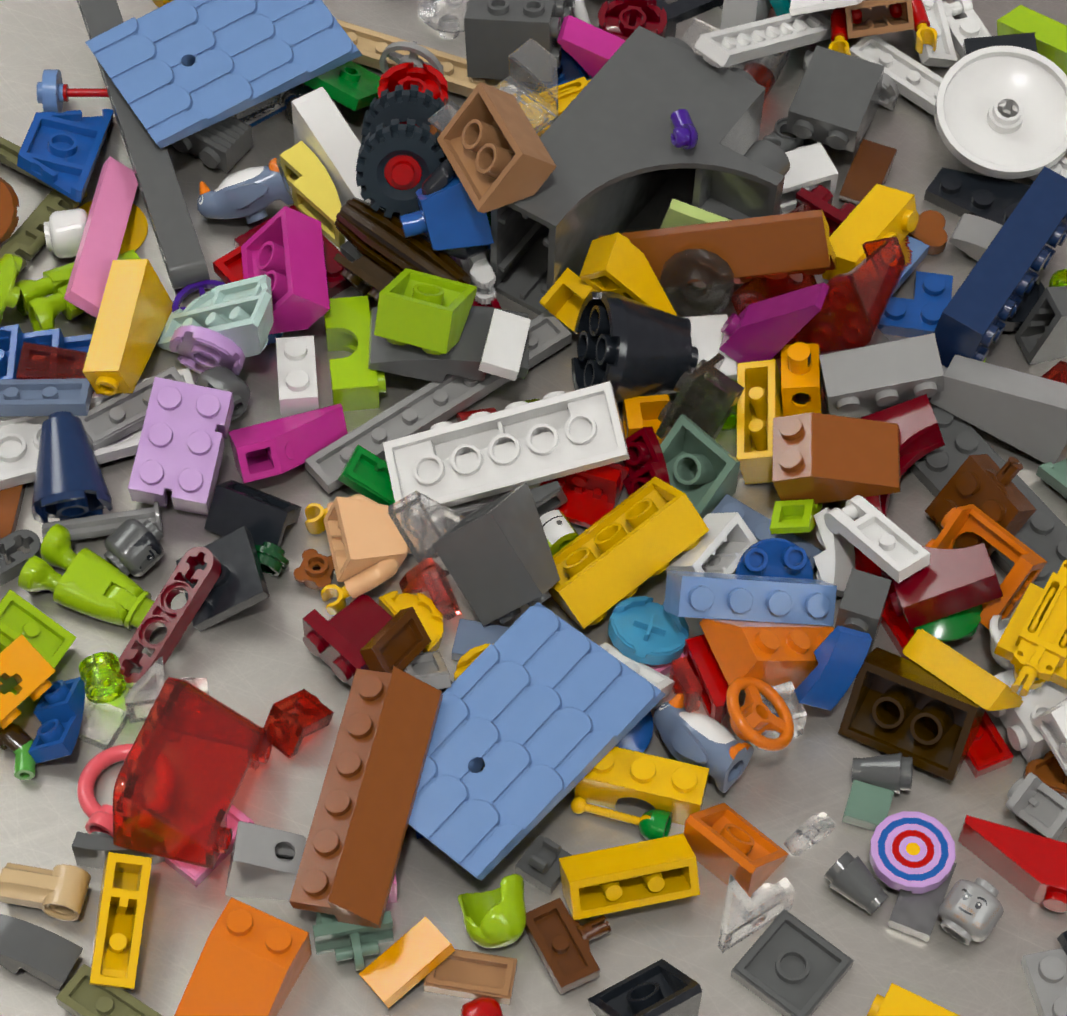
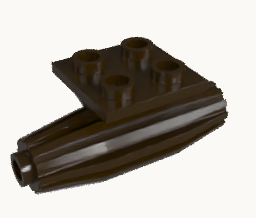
(386, 250)

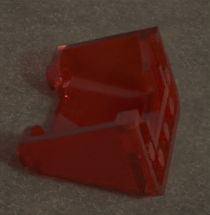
(185, 776)

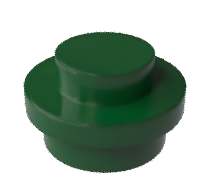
(271, 558)

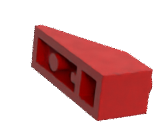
(1022, 858)

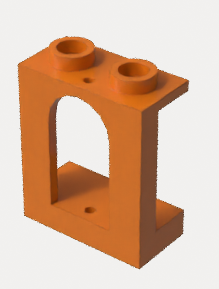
(1027, 562)

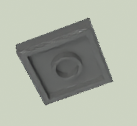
(791, 967)

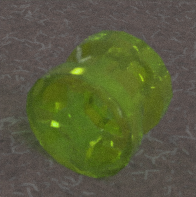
(102, 677)

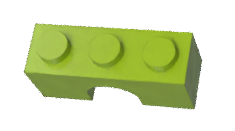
(351, 379)

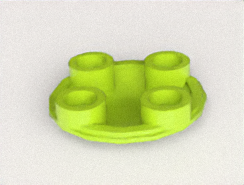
(9, 293)

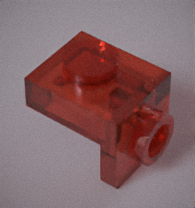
(294, 719)

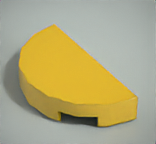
(425, 609)

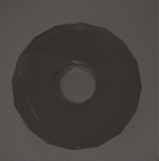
(701, 266)

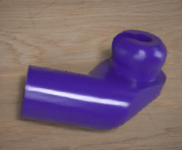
(684, 131)

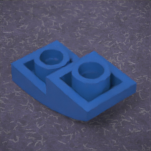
(838, 665)
(61, 718)

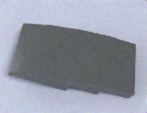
(460, 361)

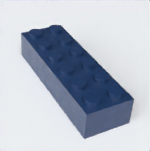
(1005, 271)

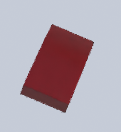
(645, 460)

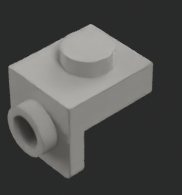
(1038, 806)

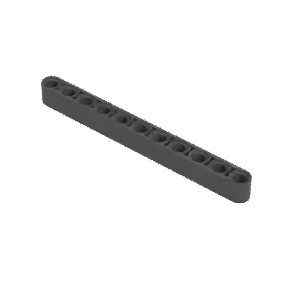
(151, 168)

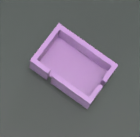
(181, 445)

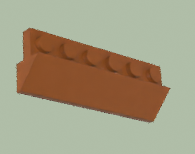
(751, 246)
(367, 797)

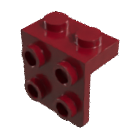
(344, 635)

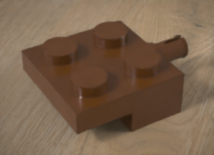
(989, 489)

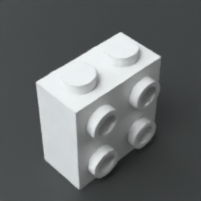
(1019, 721)

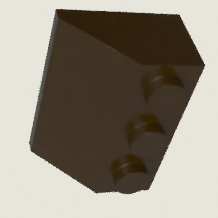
(912, 712)

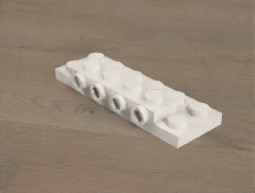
(509, 447)

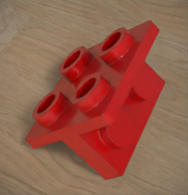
(591, 493)

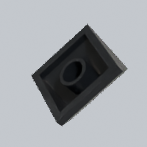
(650, 992)

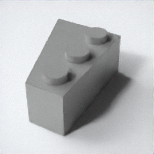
(880, 375)

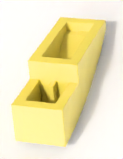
(312, 188)

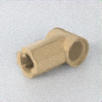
(54, 891)

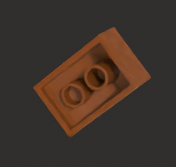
(834, 457)

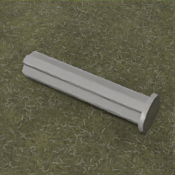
(105, 524)

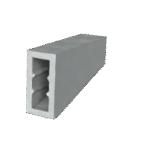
(1008, 405)

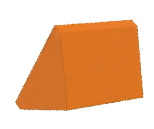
(732, 846)

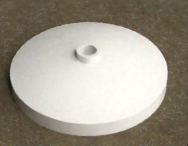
(1004, 112)

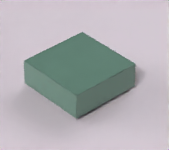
(867, 805)

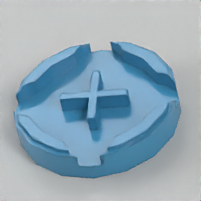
(647, 631)

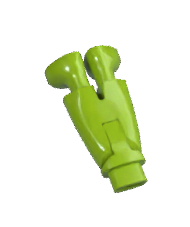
(44, 308)
(88, 583)

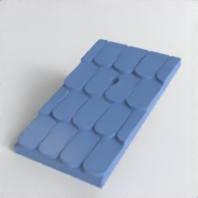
(217, 58)
(539, 719)

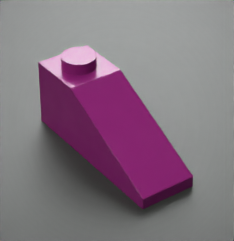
(770, 324)

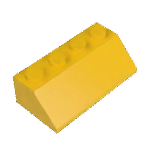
(624, 550)

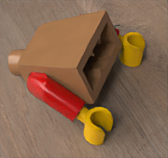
(880, 17)

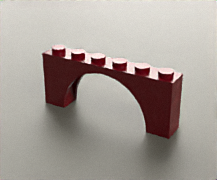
(955, 576)

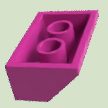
(293, 257)

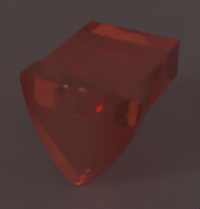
(431, 578)

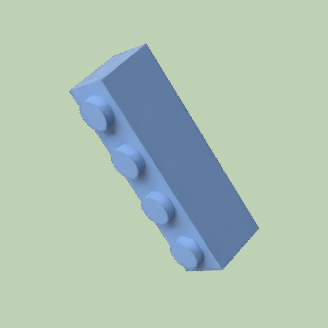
(750, 598)

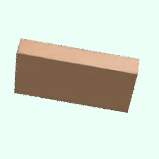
(473, 976)

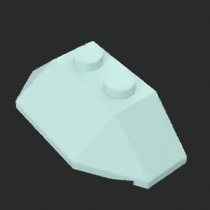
(234, 309)

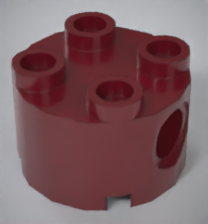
(625, 16)

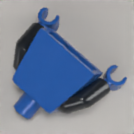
(448, 216)

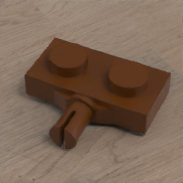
(565, 944)

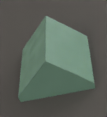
(699, 465)

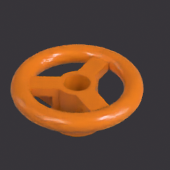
(755, 717)

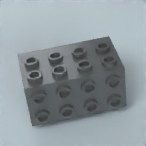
(502, 26)

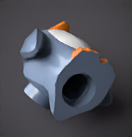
(245, 193)
(702, 742)

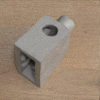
(264, 862)

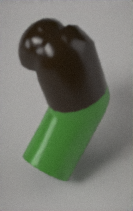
(19, 742)

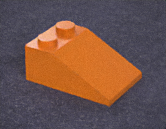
(246, 965)

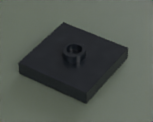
(239, 582)

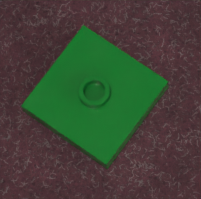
(348, 85)

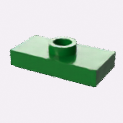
(368, 476)

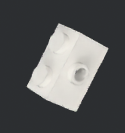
(719, 547)

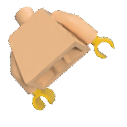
(362, 545)

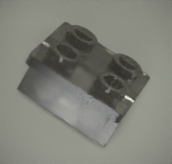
(704, 397)

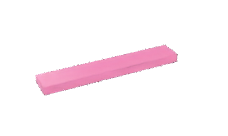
(102, 236)

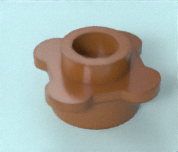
(315, 578)

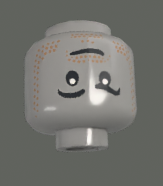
(970, 910)

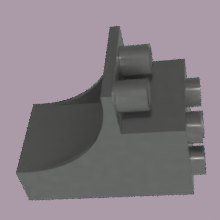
(624, 171)

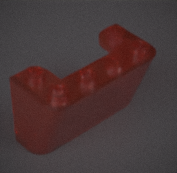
(851, 304)

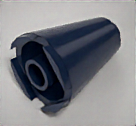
(67, 472)

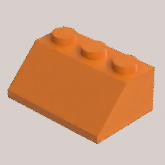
(764, 649)

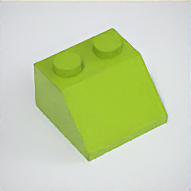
(424, 311)

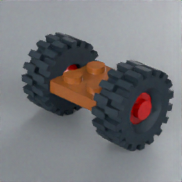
(398, 149)

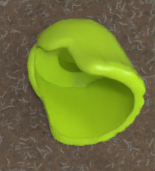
(497, 915)

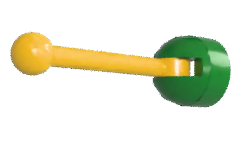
(652, 824)

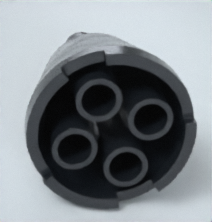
(631, 347)

